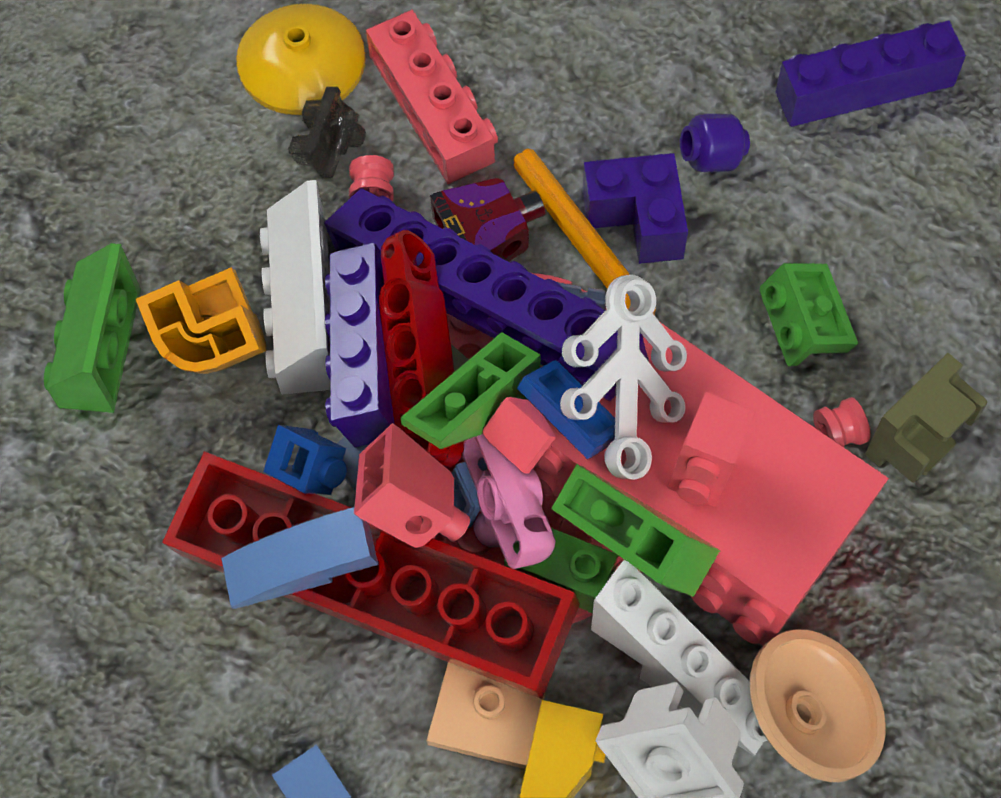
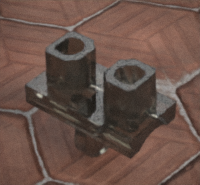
(332, 131)

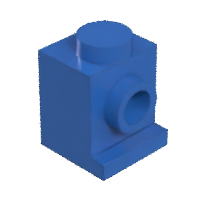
(316, 465)

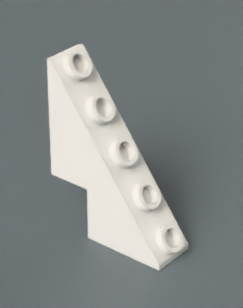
(672, 650)

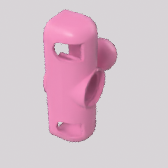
(508, 506)

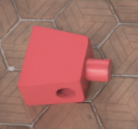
(406, 491)

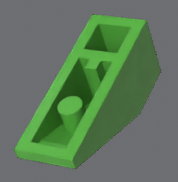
(473, 393)
(636, 531)

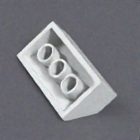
(298, 293)

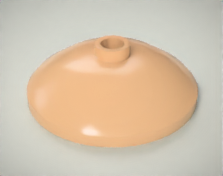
(817, 705)

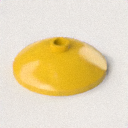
(288, 72)

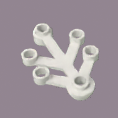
(627, 369)

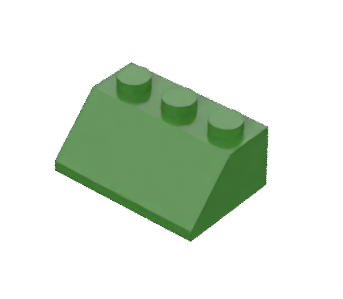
(94, 332)

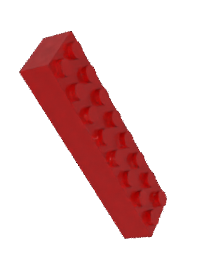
(420, 596)

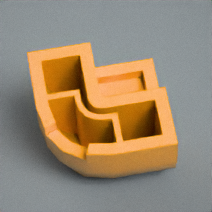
(203, 324)

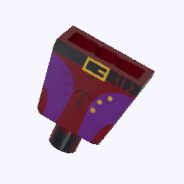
(488, 215)

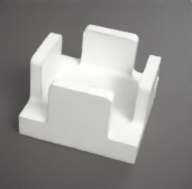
(671, 750)

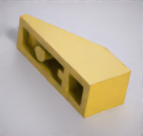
(562, 751)

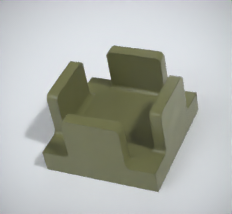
(920, 425)

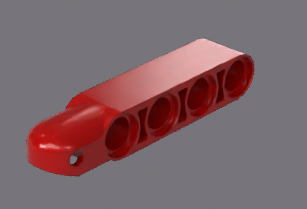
(414, 332)

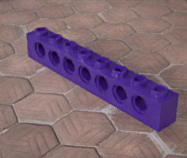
(480, 285)

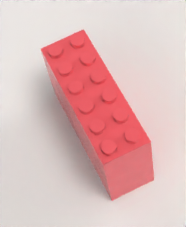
(779, 514)

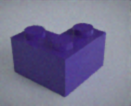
(640, 194)

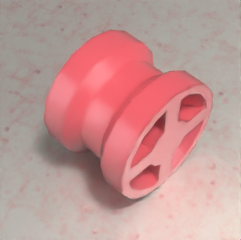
(372, 175)
(844, 424)

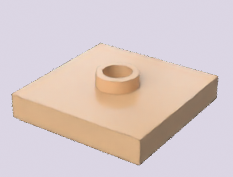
(483, 718)

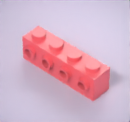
(432, 96)

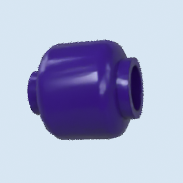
(714, 142)

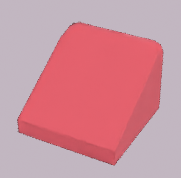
(519, 432)

